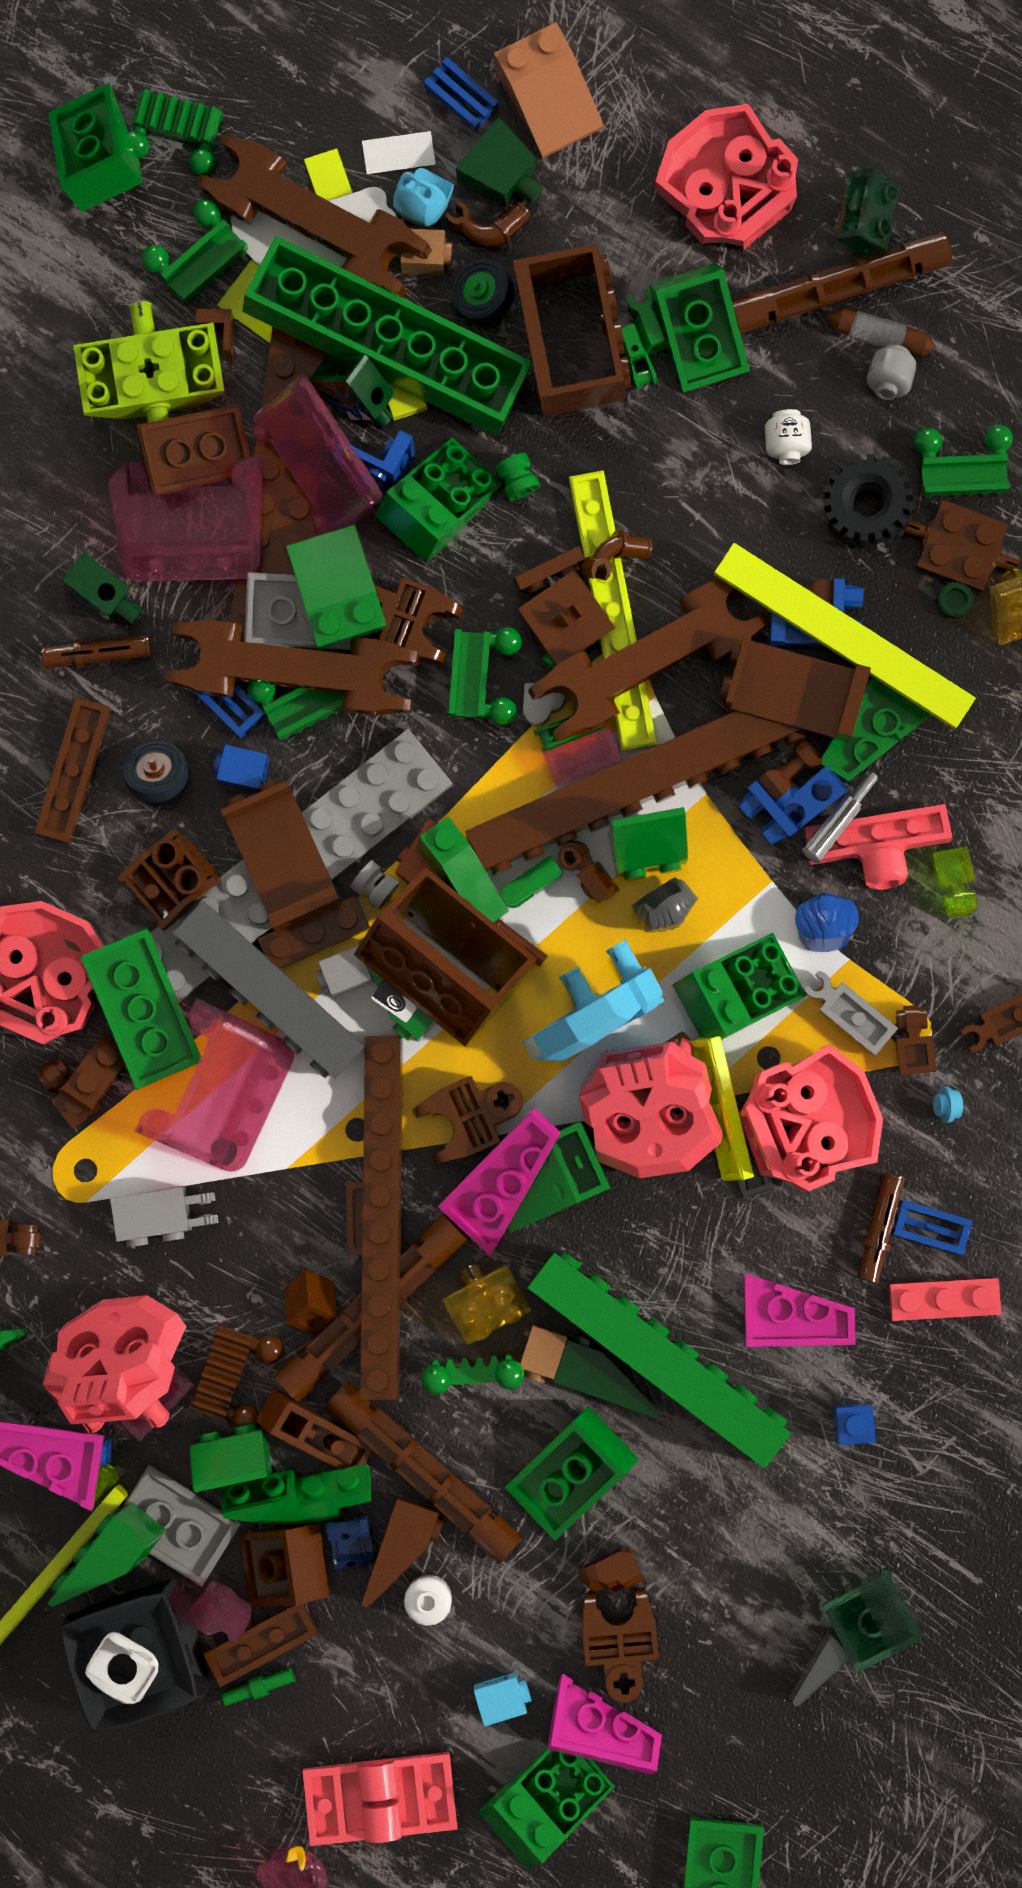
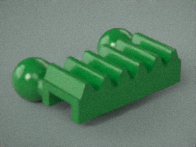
(177, 121)
(203, 260)
(964, 473)
(471, 675)
(296, 709)
(507, 1374)

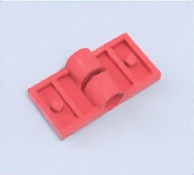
(380, 1799)

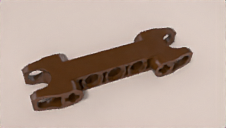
(263, 189)
(353, 674)
(595, 686)

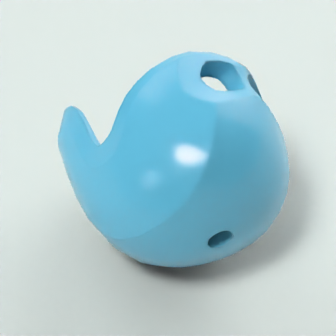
(422, 198)

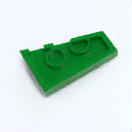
(880, 724)

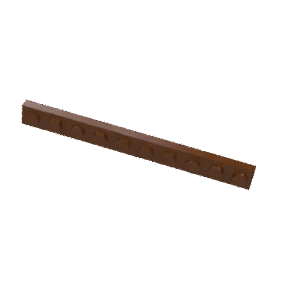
(381, 1219)

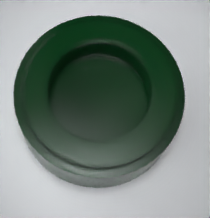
(955, 600)

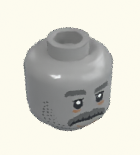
(891, 371)

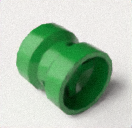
(518, 478)

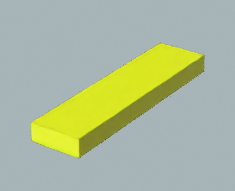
(732, 1151)

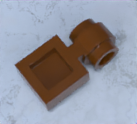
(593, 877)
(915, 1052)
(54, 1076)
(24, 1238)

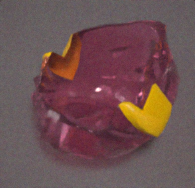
(292, 1869)

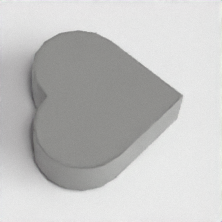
(539, 711)

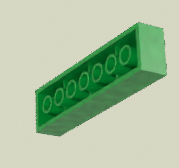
(400, 338)
(659, 1360)

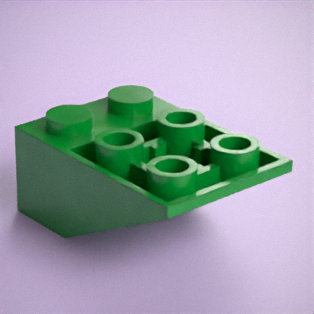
(437, 499)
(739, 989)
(565, 1179)
(122, 1544)
(545, 1804)

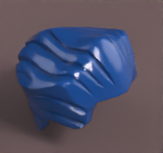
(826, 922)

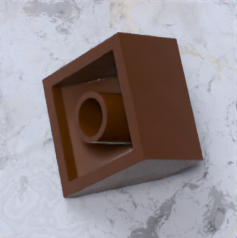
(284, 1565)

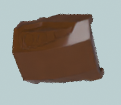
(170, 877)

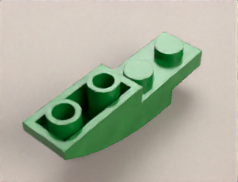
(295, 1501)

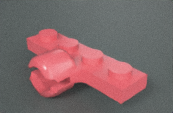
(883, 838)

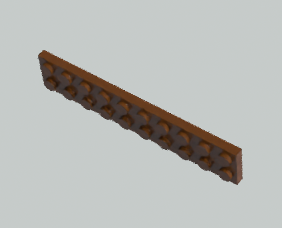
(284, 504)

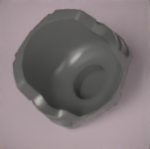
(665, 906)

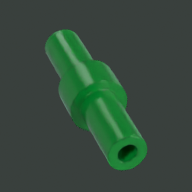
(258, 1686)

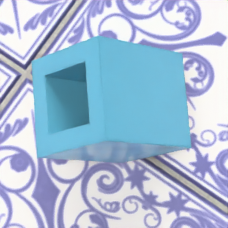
(502, 1698)

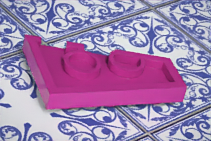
(793, 1318)
(54, 1458)
(598, 1732)

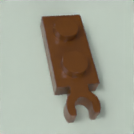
(999, 1024)

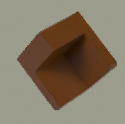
(224, 329)
(310, 1302)

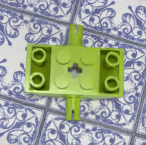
(115, 370)

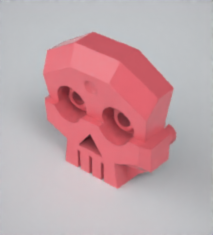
(708, 156)
(39, 935)
(837, 1109)
(655, 1137)
(115, 1362)

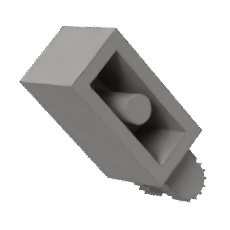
(157, 1214)

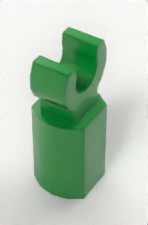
(648, 323)

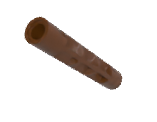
(842, 282)
(344, 1332)
(424, 1472)

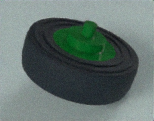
(483, 291)

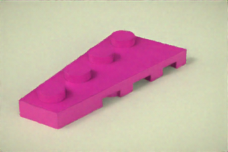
(498, 1184)

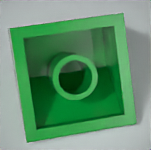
(230, 1458)

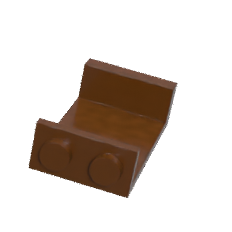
(794, 689)
(280, 854)

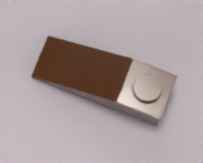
(312, 1432)
(405, 1540)

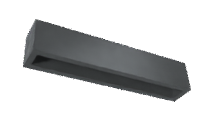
(268, 989)

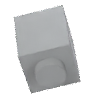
(343, 973)

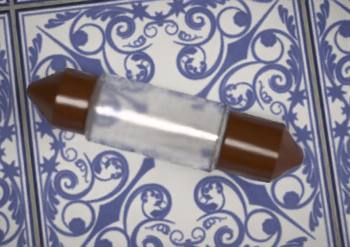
(880, 331)

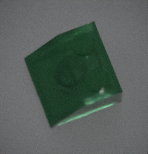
(873, 1619)

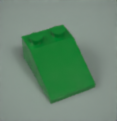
(93, 149)
(700, 327)
(336, 587)
(649, 843)
(572, 1473)

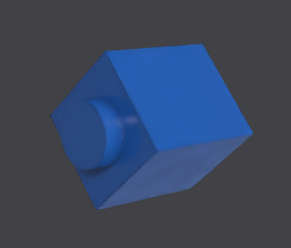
(241, 768)
(853, 1423)

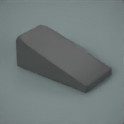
(823, 1664)

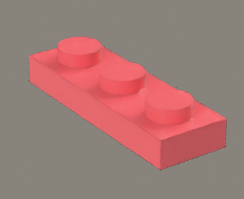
(944, 1299)

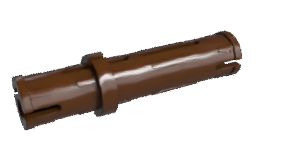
(53, 655)
(880, 1229)

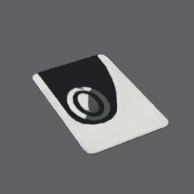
(393, 1001)

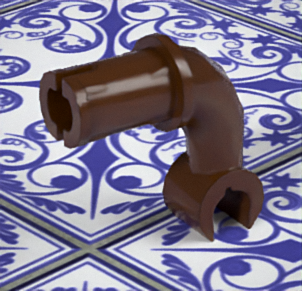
(496, 231)

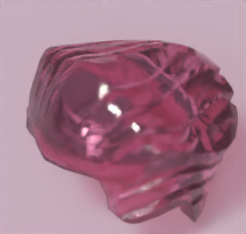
(222, 1611)

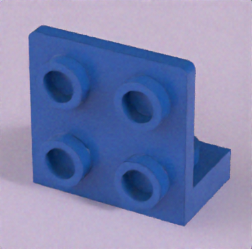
(397, 456)

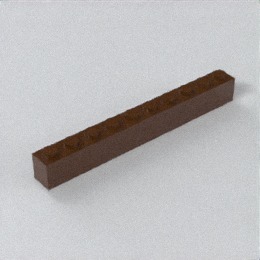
(625, 787)

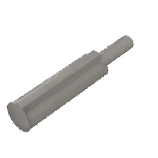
(837, 821)

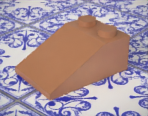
(548, 90)

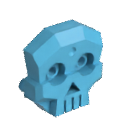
(597, 1014)

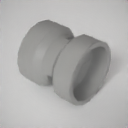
(366, 884)

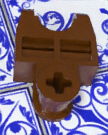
(426, 606)
(483, 1109)
(621, 1657)

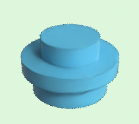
(948, 1104)

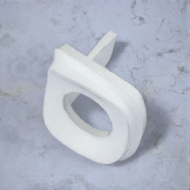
(146, 1663)

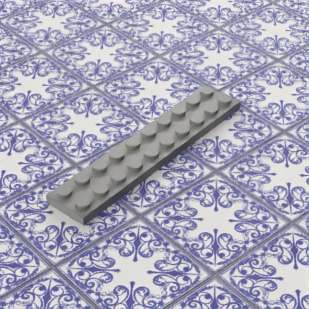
(344, 828)

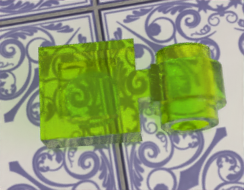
(954, 870)

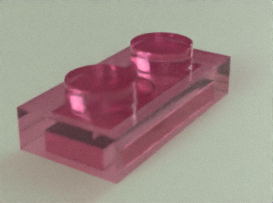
(582, 756)

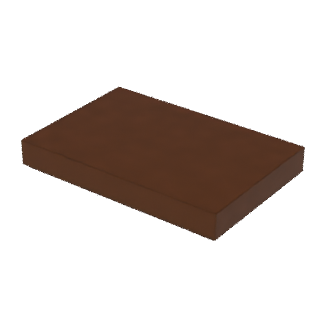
(192, 449)

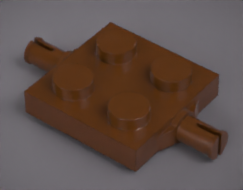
(962, 545)

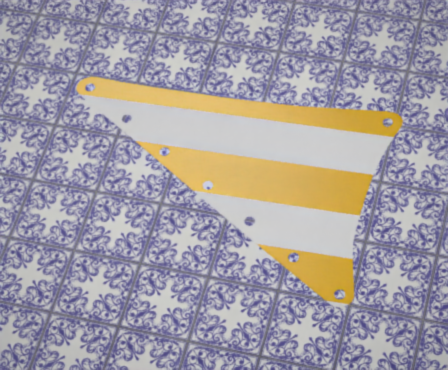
(732, 910)

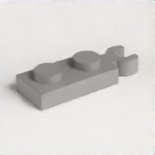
(852, 1014)

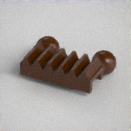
(224, 1372)

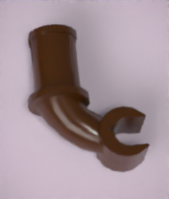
(615, 547)

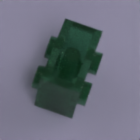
(867, 211)

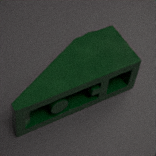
(595, 1374)

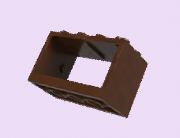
(560, 267)
(428, 976)

